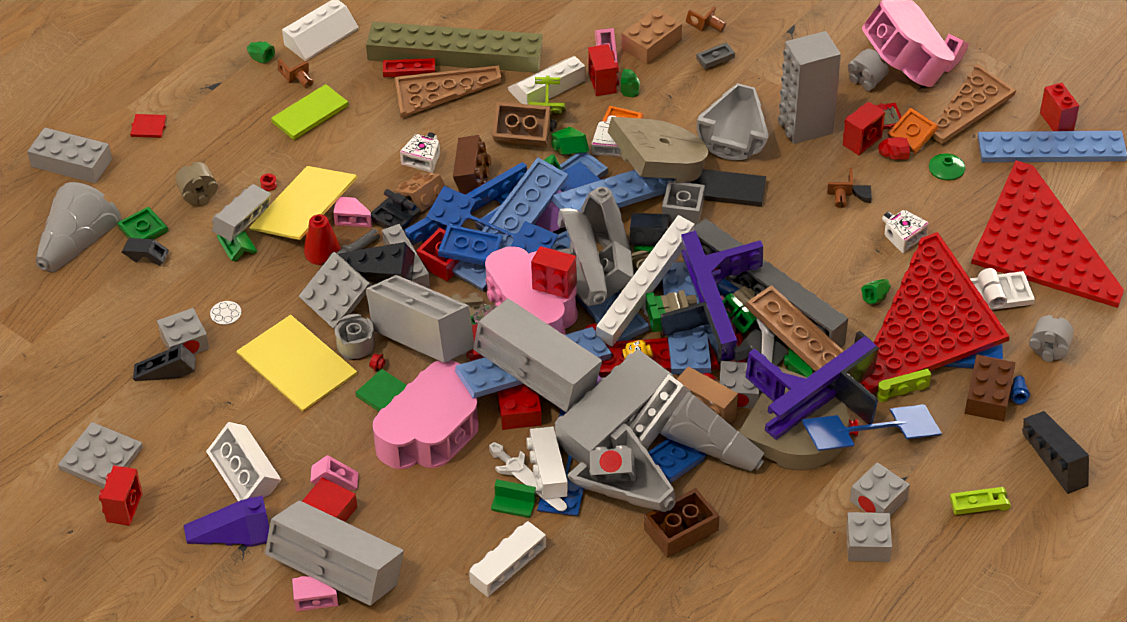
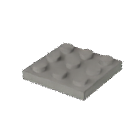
(335, 290)
(97, 452)

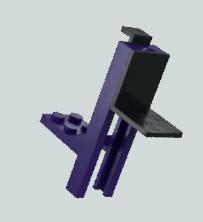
(711, 309)
(836, 379)

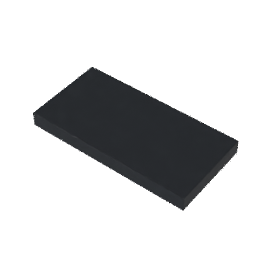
(732, 187)

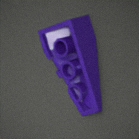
(235, 524)

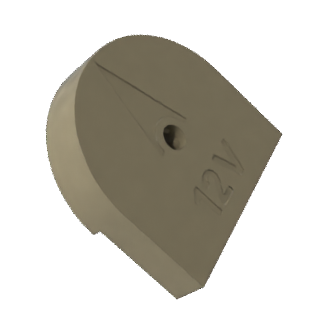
(659, 148)
(795, 448)

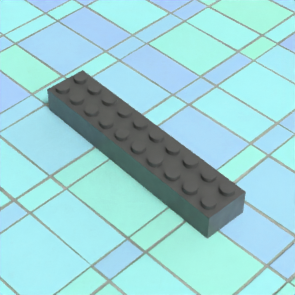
(819, 312)

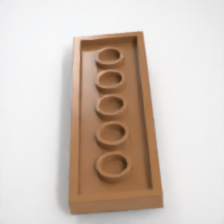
(793, 328)

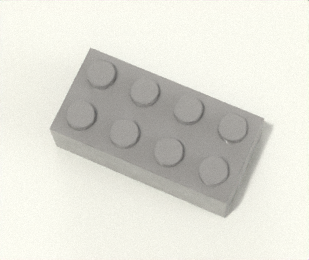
(69, 155)

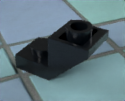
(137, 248)

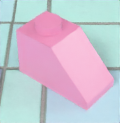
(606, 36)
(958, 49)
(351, 213)
(335, 472)
(312, 594)

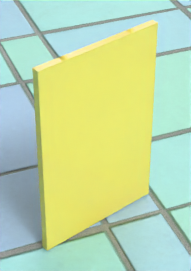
(306, 196)
(297, 362)

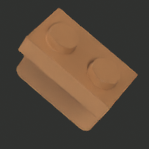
(422, 188)

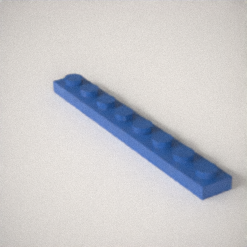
(482, 194)

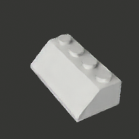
(319, 30)
(570, 72)
(242, 463)

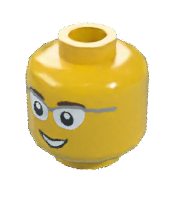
(633, 346)

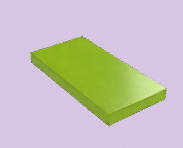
(309, 112)

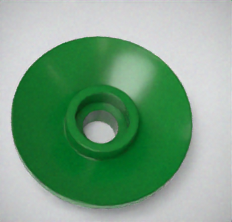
(946, 166)

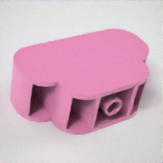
(908, 41)
(511, 277)
(426, 420)

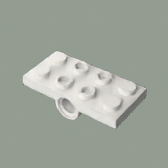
(1003, 289)

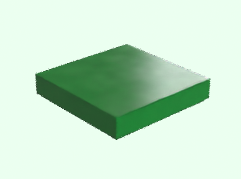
(143, 225)
(380, 390)

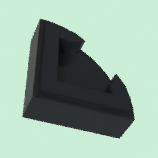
(863, 192)

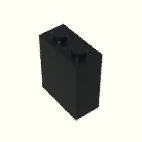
(647, 228)

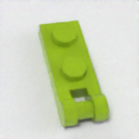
(903, 384)
(979, 500)

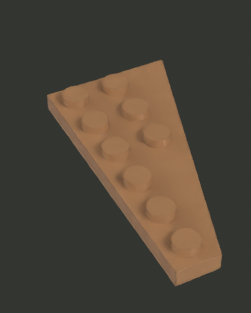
(431, 89)
(971, 102)

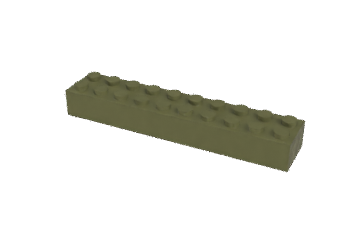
(455, 46)

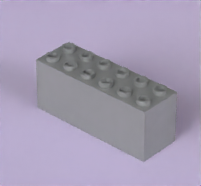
(809, 87)
(420, 318)
(537, 354)
(608, 406)
(334, 552)

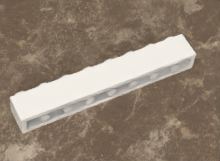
(643, 282)

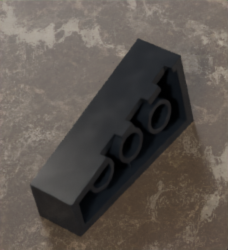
(382, 262)
(1058, 451)

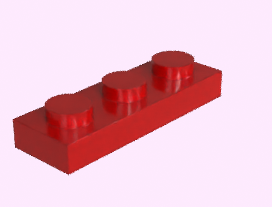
(408, 67)

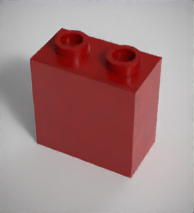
(1059, 108)
(332, 499)

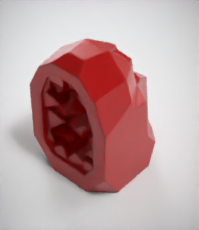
(895, 148)

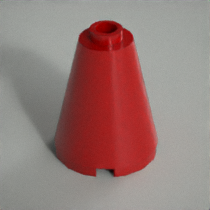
(320, 240)

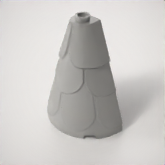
(734, 124)
(605, 218)
(74, 223)
(590, 273)
(710, 434)
(651, 486)

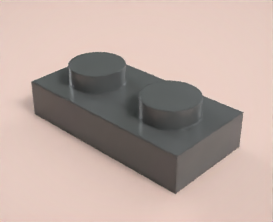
(715, 55)

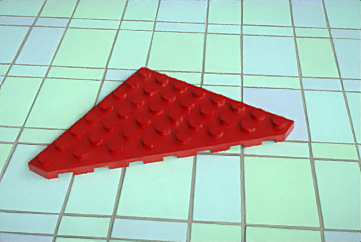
(1038, 236)
(933, 317)

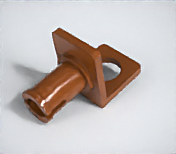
(709, 20)
(298, 72)
(841, 189)

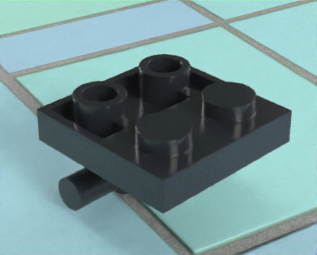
(395, 211)

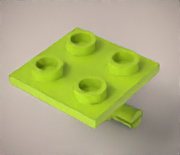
(556, 108)

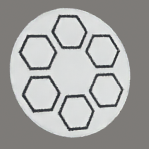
(225, 312)

